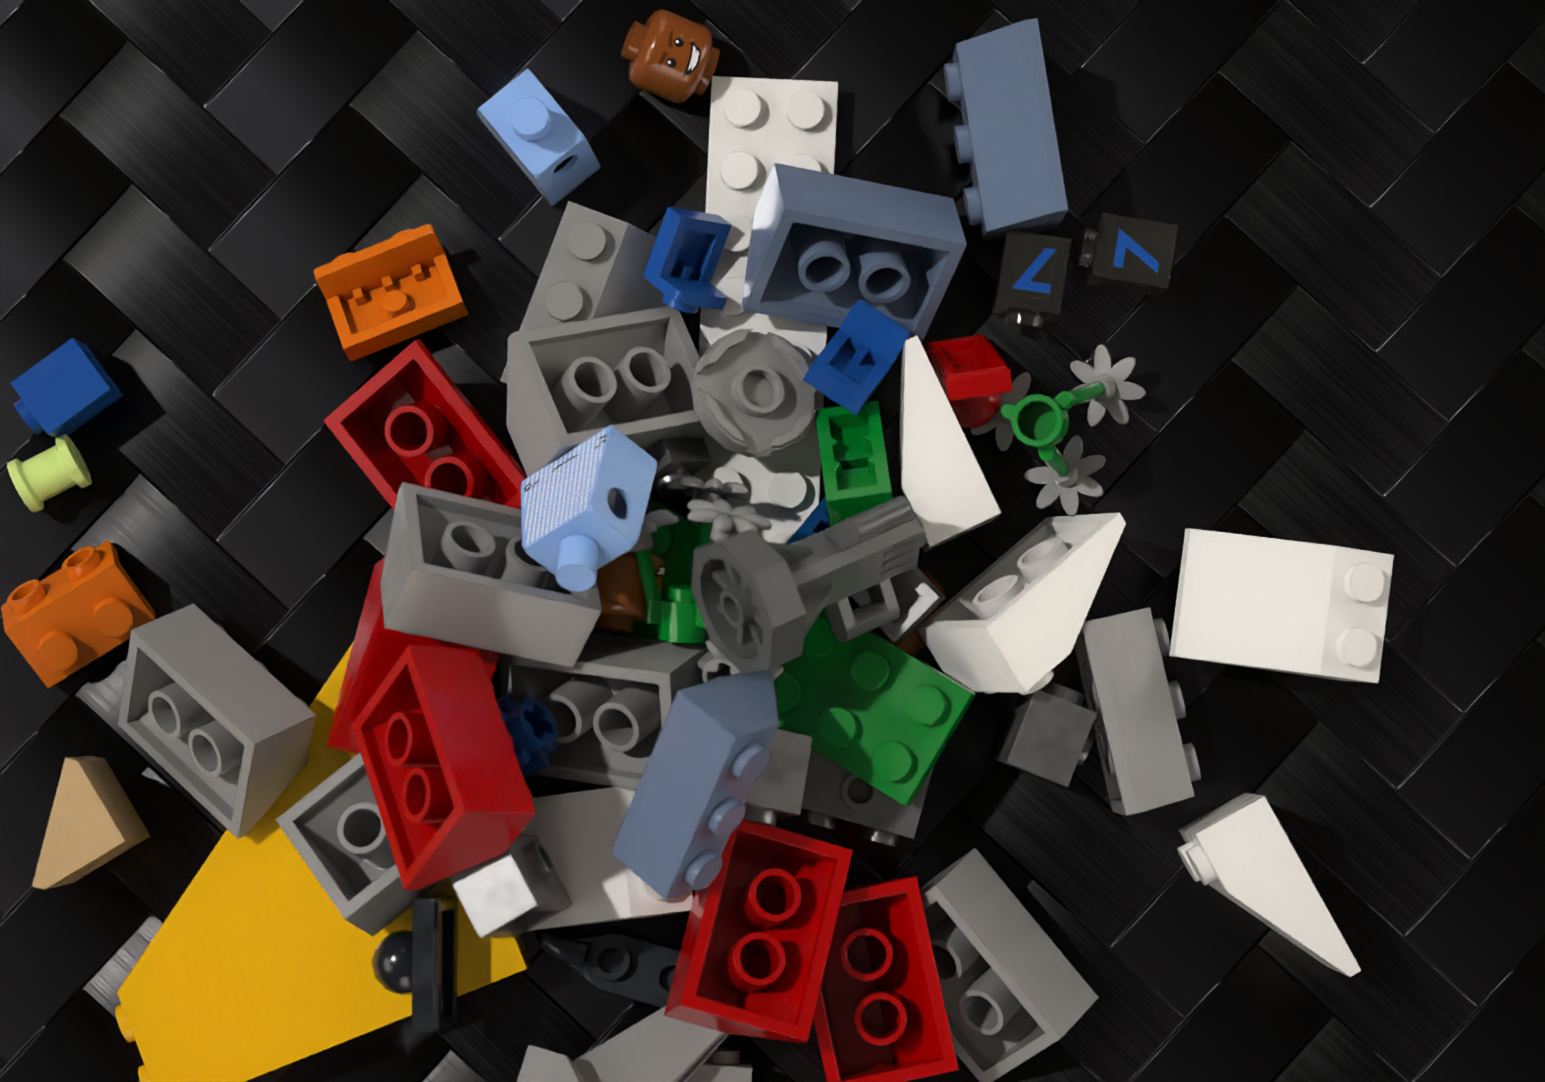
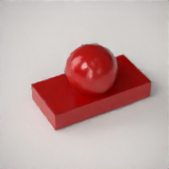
(971, 377)

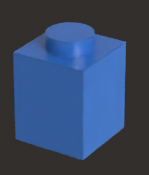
(64, 390)

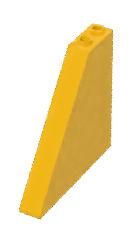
(263, 961)

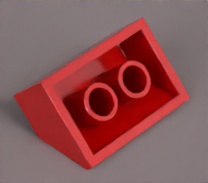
(424, 432)
(441, 764)
(760, 935)
(881, 990)

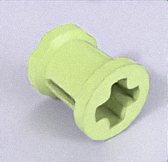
(49, 473)

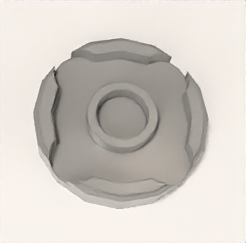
(753, 393)

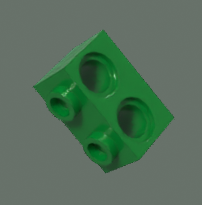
(852, 460)

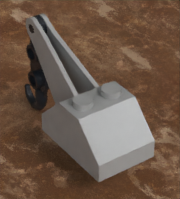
(647, 1051)

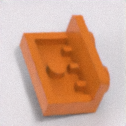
(390, 291)
(75, 613)

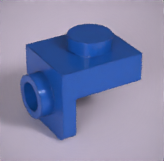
(687, 258)
(857, 357)

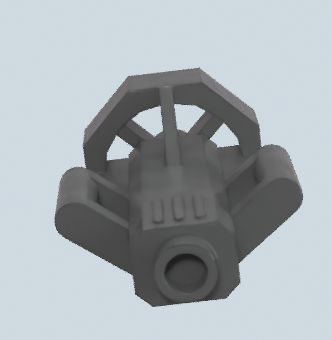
(768, 594)

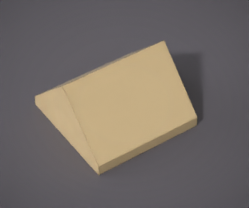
(87, 823)

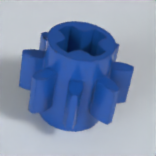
(531, 731)

